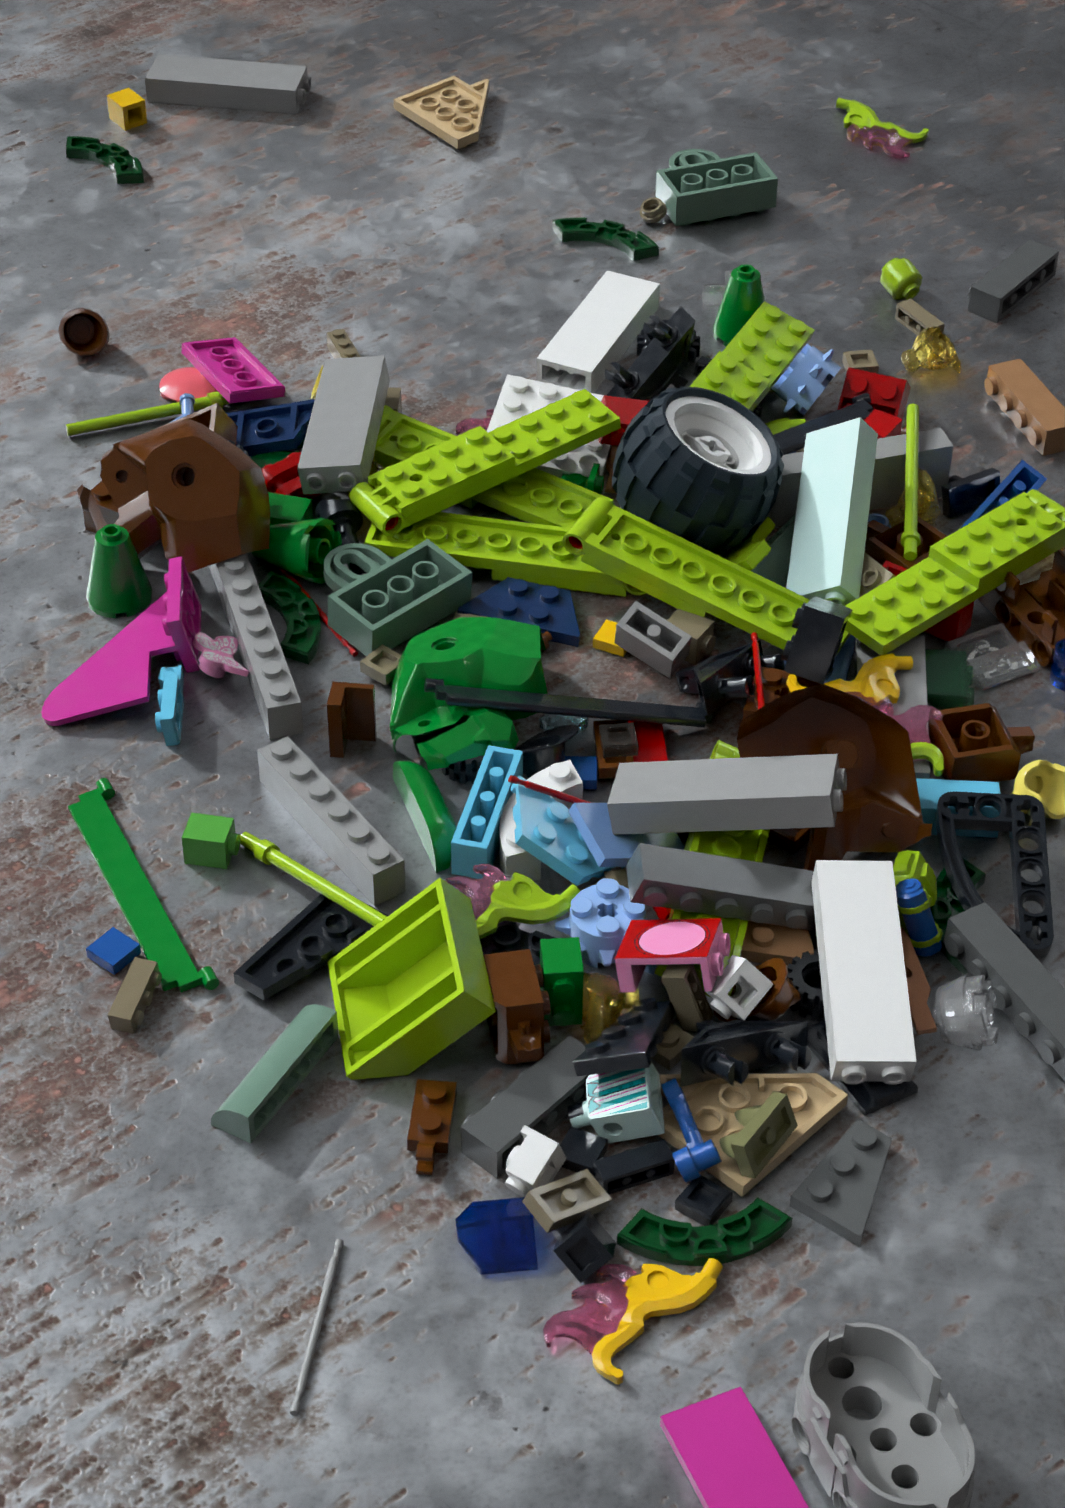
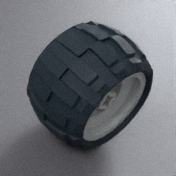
(699, 467)

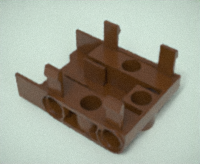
(1033, 610)

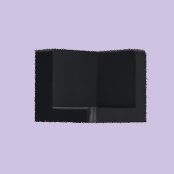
(585, 1247)

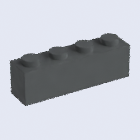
(1012, 281)
(535, 1100)

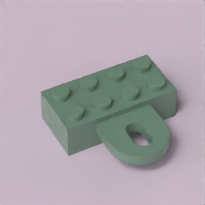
(707, 187)
(395, 595)

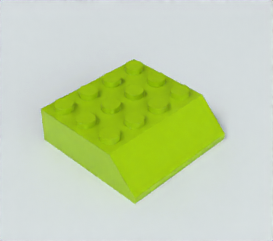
(410, 985)

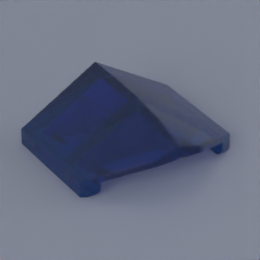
(498, 1236)

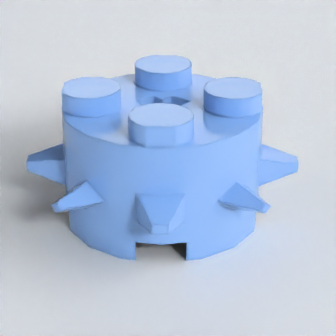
(806, 378)
(600, 920)

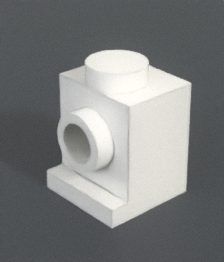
(750, 989)
(533, 1162)

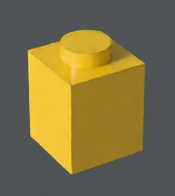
(127, 109)

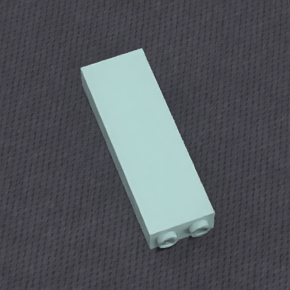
(833, 512)

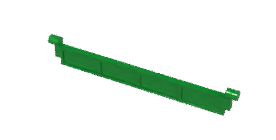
(134, 892)

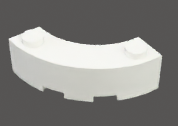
(513, 858)

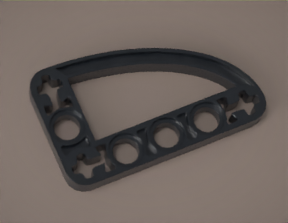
(1011, 821)

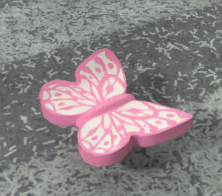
(218, 655)

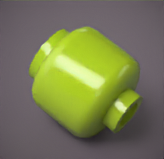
(901, 279)

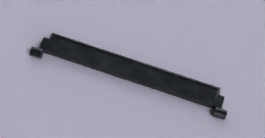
(794, 438)
(568, 705)

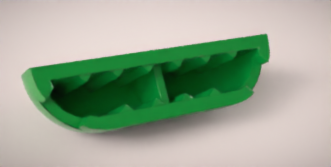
(426, 810)

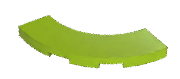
(754, 549)

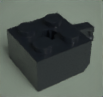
(817, 639)

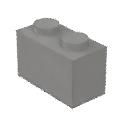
(652, 639)

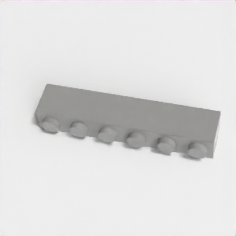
(332, 821)

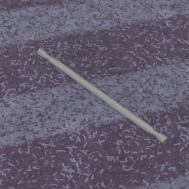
(316, 1328)

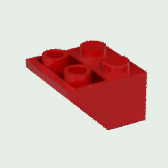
(886, 392)

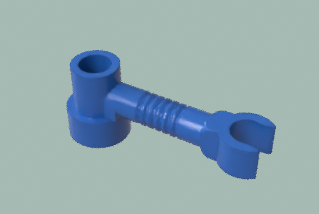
(697, 1154)

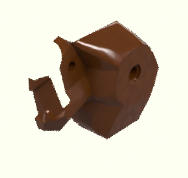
(187, 492)
(882, 789)

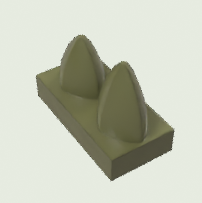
(763, 1133)

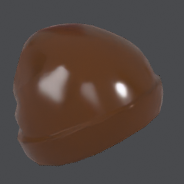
(83, 332)

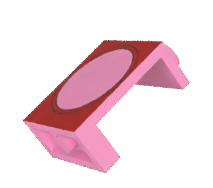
(672, 943)

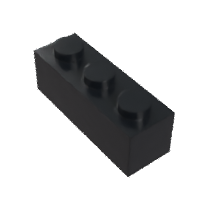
(634, 1167)

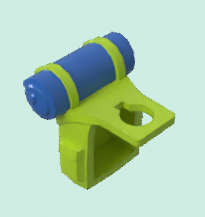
(915, 895)

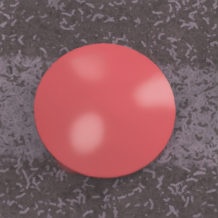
(184, 381)

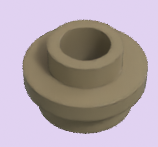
(652, 210)

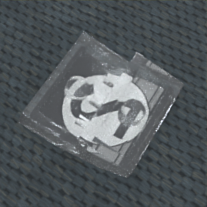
(995, 656)

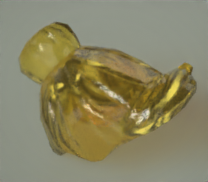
(931, 351)
(927, 502)
(602, 1003)

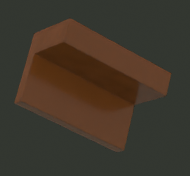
(350, 715)

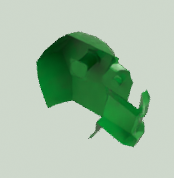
(465, 654)

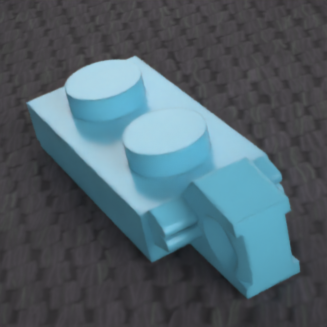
(171, 704)

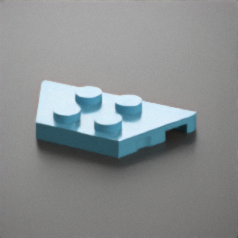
(551, 836)

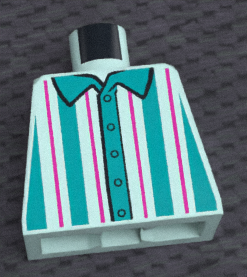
(621, 1105)

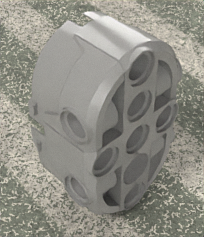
(903, 1393)

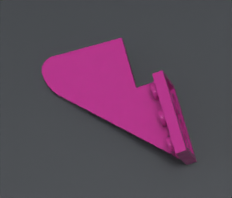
(122, 668)

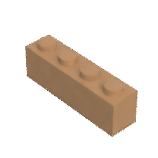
(1028, 405)

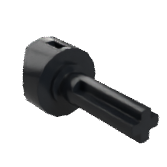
(347, 521)

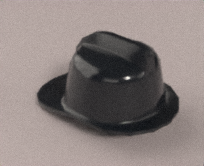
(545, 748)

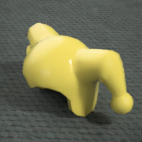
(1046, 784)

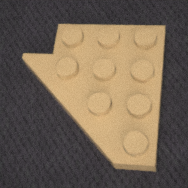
(448, 109)
(716, 1101)

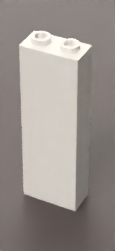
(598, 332)
(863, 972)

